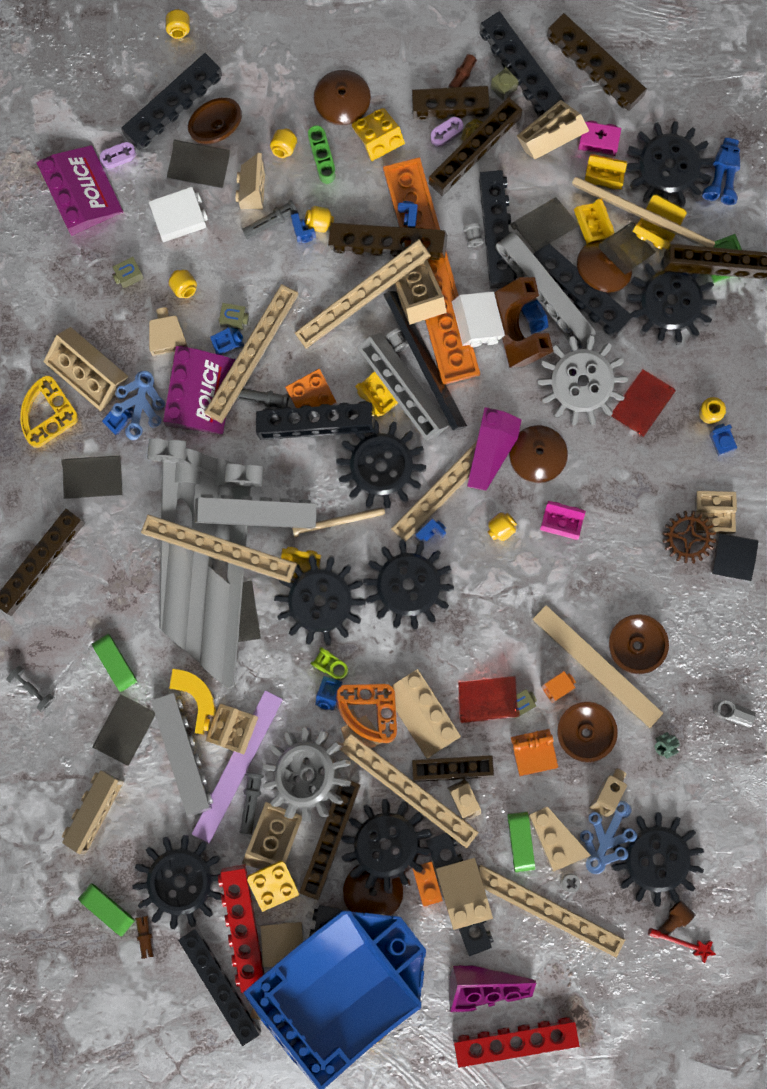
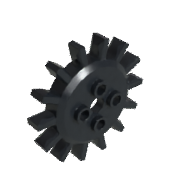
(652, 169)
(654, 307)
(376, 447)
(337, 591)
(400, 602)
(387, 865)
(647, 876)
(159, 885)

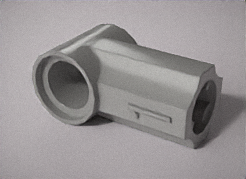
(735, 713)

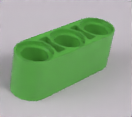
(318, 146)
(114, 662)
(521, 841)
(106, 909)

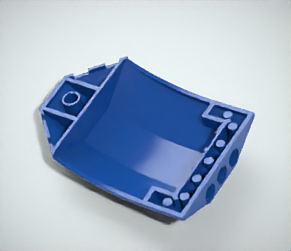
(341, 992)

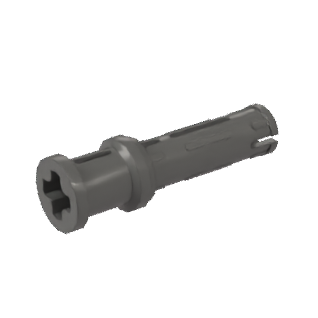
(249, 230)
(268, 398)
(252, 792)

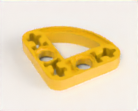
(60, 412)

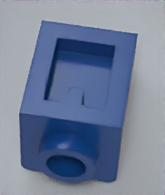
(412, 209)
(299, 227)
(535, 316)
(227, 340)
(117, 423)
(723, 439)
(427, 533)
(327, 693)

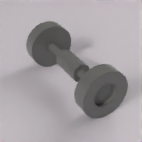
(15, 675)

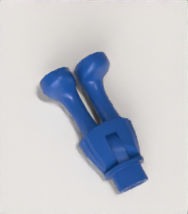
(727, 161)

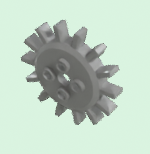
(563, 383)
(292, 764)

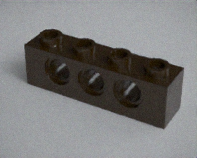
(458, 95)
(452, 768)

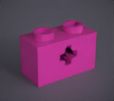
(607, 145)

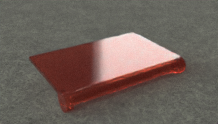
(643, 403)
(488, 699)

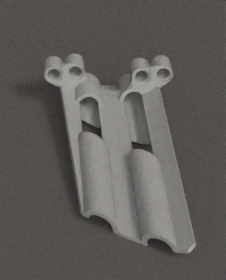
(195, 602)

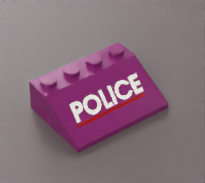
(80, 188)
(192, 386)

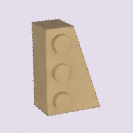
(552, 130)
(556, 840)

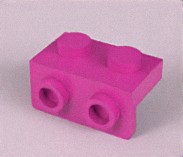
(562, 520)

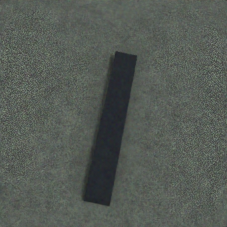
(426, 363)

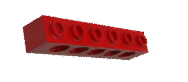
(238, 876)
(568, 1040)

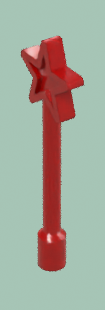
(701, 949)

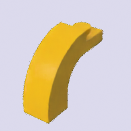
(190, 683)

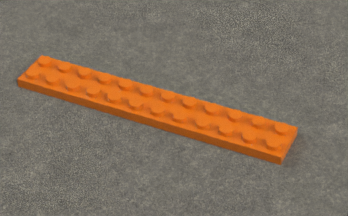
(454, 361)

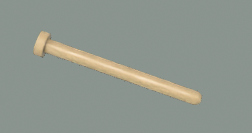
(341, 520)

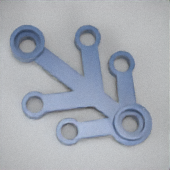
(140, 403)
(606, 840)

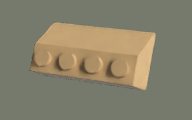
(84, 368)
(423, 714)
(92, 812)

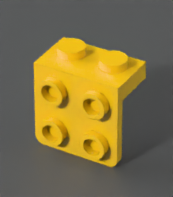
(378, 133)
(660, 237)
(272, 885)

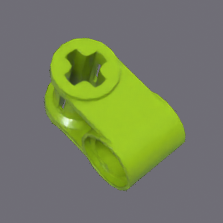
(329, 663)

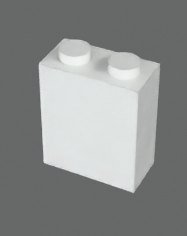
(178, 214)
(478, 319)

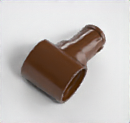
(679, 916)

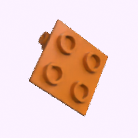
(310, 391)
(534, 752)

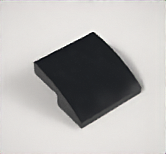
(735, 557)

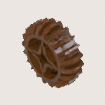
(692, 520)

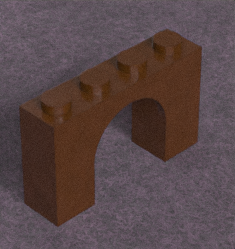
(510, 300)

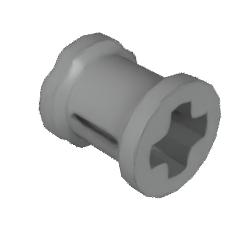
(470, 229)
(397, 340)
(576, 882)

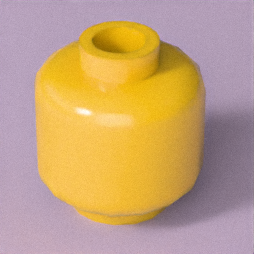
(177, 23)
(283, 143)
(318, 218)
(182, 283)
(715, 405)
(502, 526)

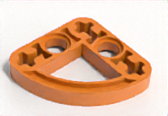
(381, 703)

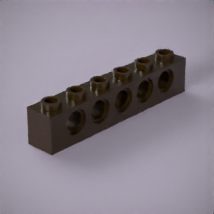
(594, 52)
(475, 146)
(340, 232)
(715, 261)
(39, 561)
(329, 841)

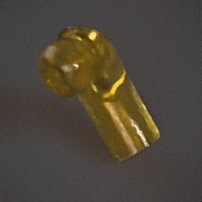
(469, 128)

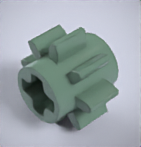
(667, 745)

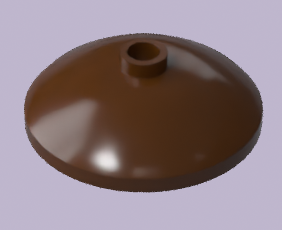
(343, 108)
(214, 120)
(599, 270)
(538, 467)
(652, 640)
(601, 728)
(359, 900)

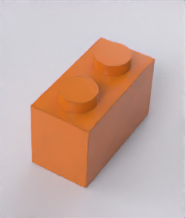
(559, 686)
(428, 885)

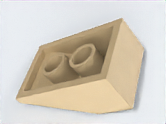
(251, 183)
(420, 294)
(271, 837)
(464, 893)

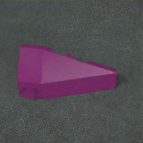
(495, 440)
(478, 986)

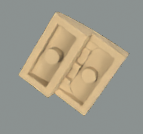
(719, 508)
(232, 729)
(279, 941)

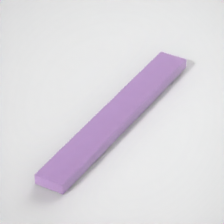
(236, 770)

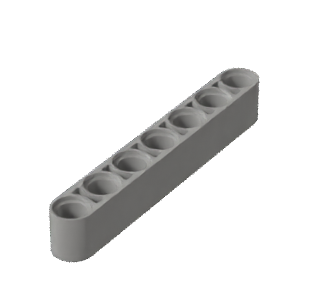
(550, 294)

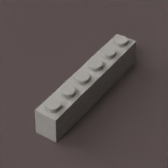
(403, 386)
(255, 512)
(181, 754)

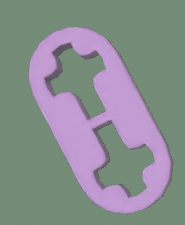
(449, 135)
(117, 155)

